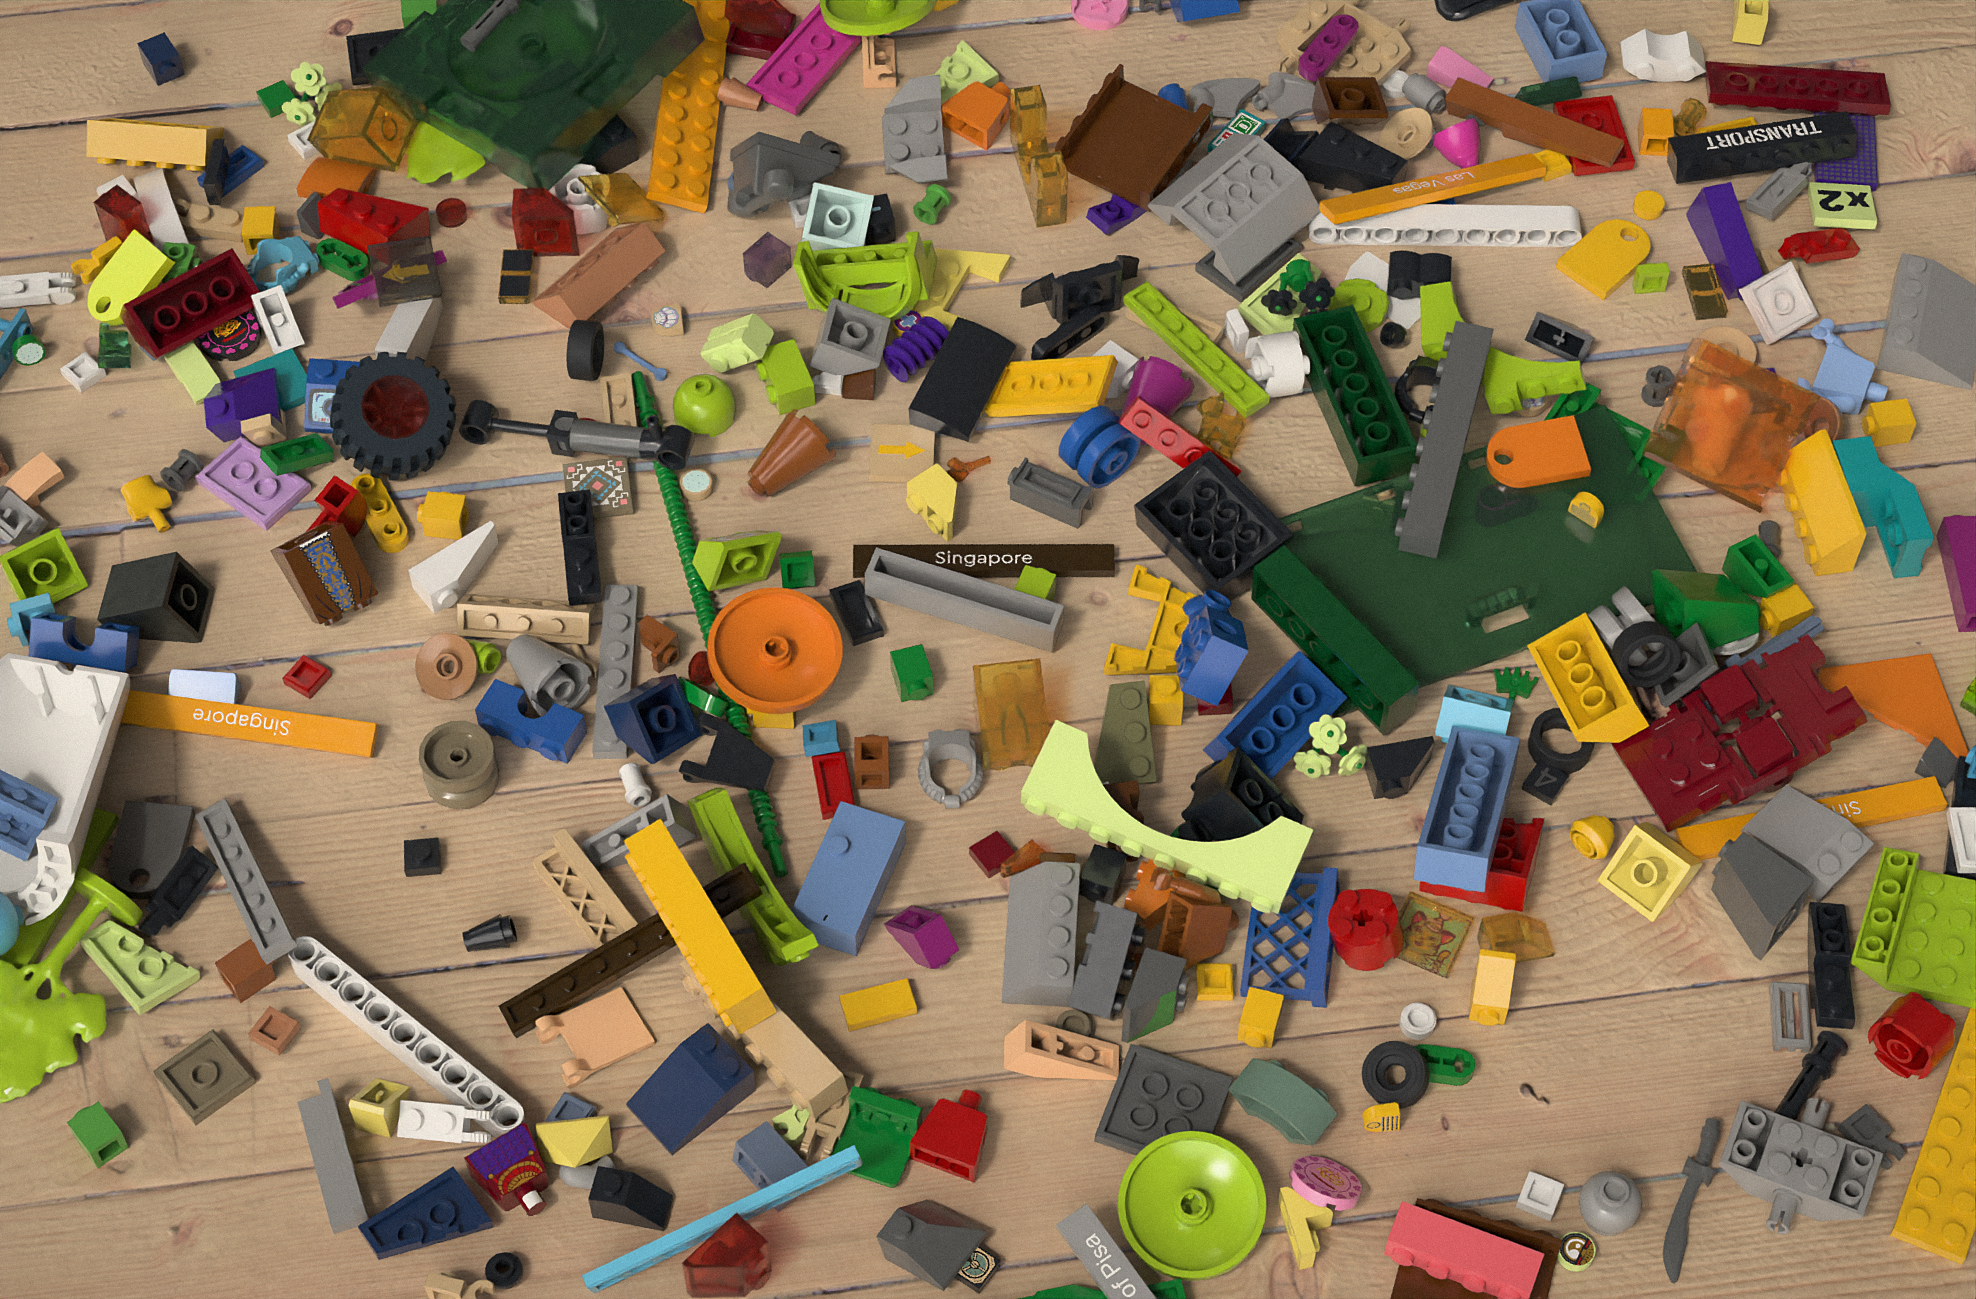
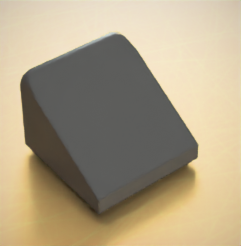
(309, 217)
(1937, 762)

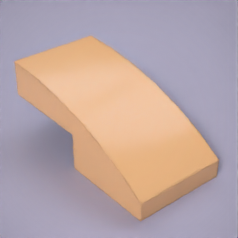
(35, 478)

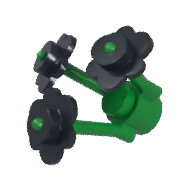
(1300, 279)

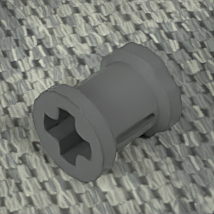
(1662, 388)
(182, 470)

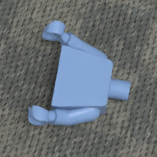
(1843, 373)

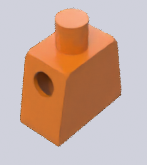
(977, 113)

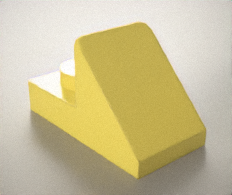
(1301, 1221)

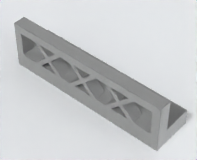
(333, 1160)

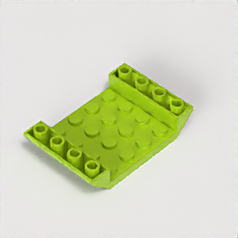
(1919, 931)

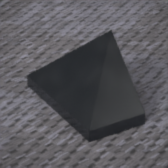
(1559, 337)

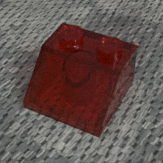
(543, 223)
(728, 1262)

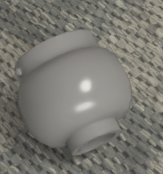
(1610, 1203)

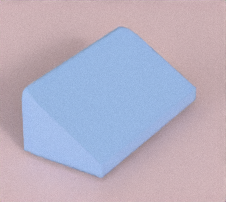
(204, 685)

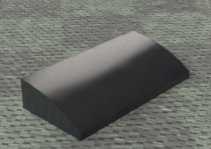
(961, 380)

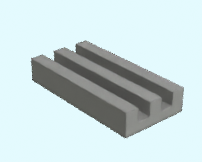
(1775, 1010)

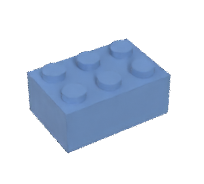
(1560, 40)

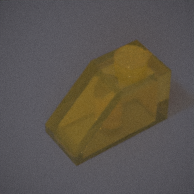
(1516, 935)

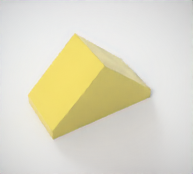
(378, 1107)

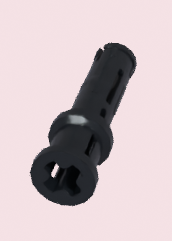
(1816, 1067)

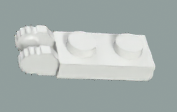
(37, 289)
(441, 1122)

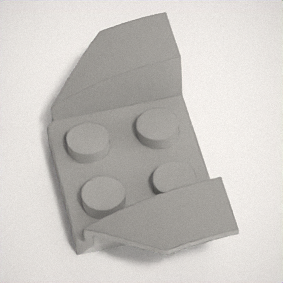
(915, 131)

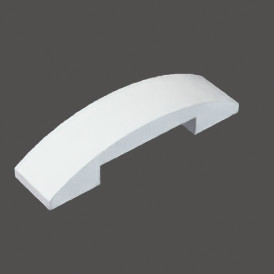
(160, 208)

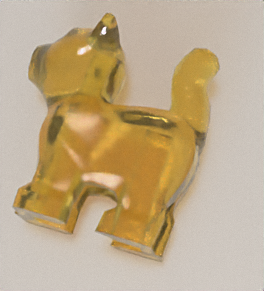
(1219, 426)

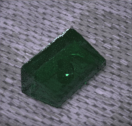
(1550, 91)

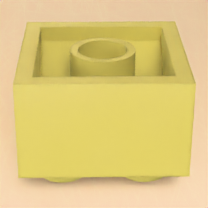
(1649, 870)

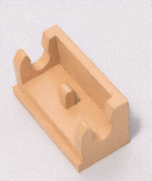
(878, 62)

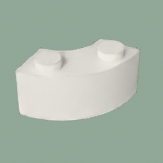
(1663, 56)

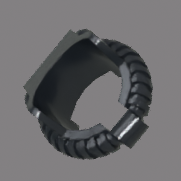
(1419, 371)

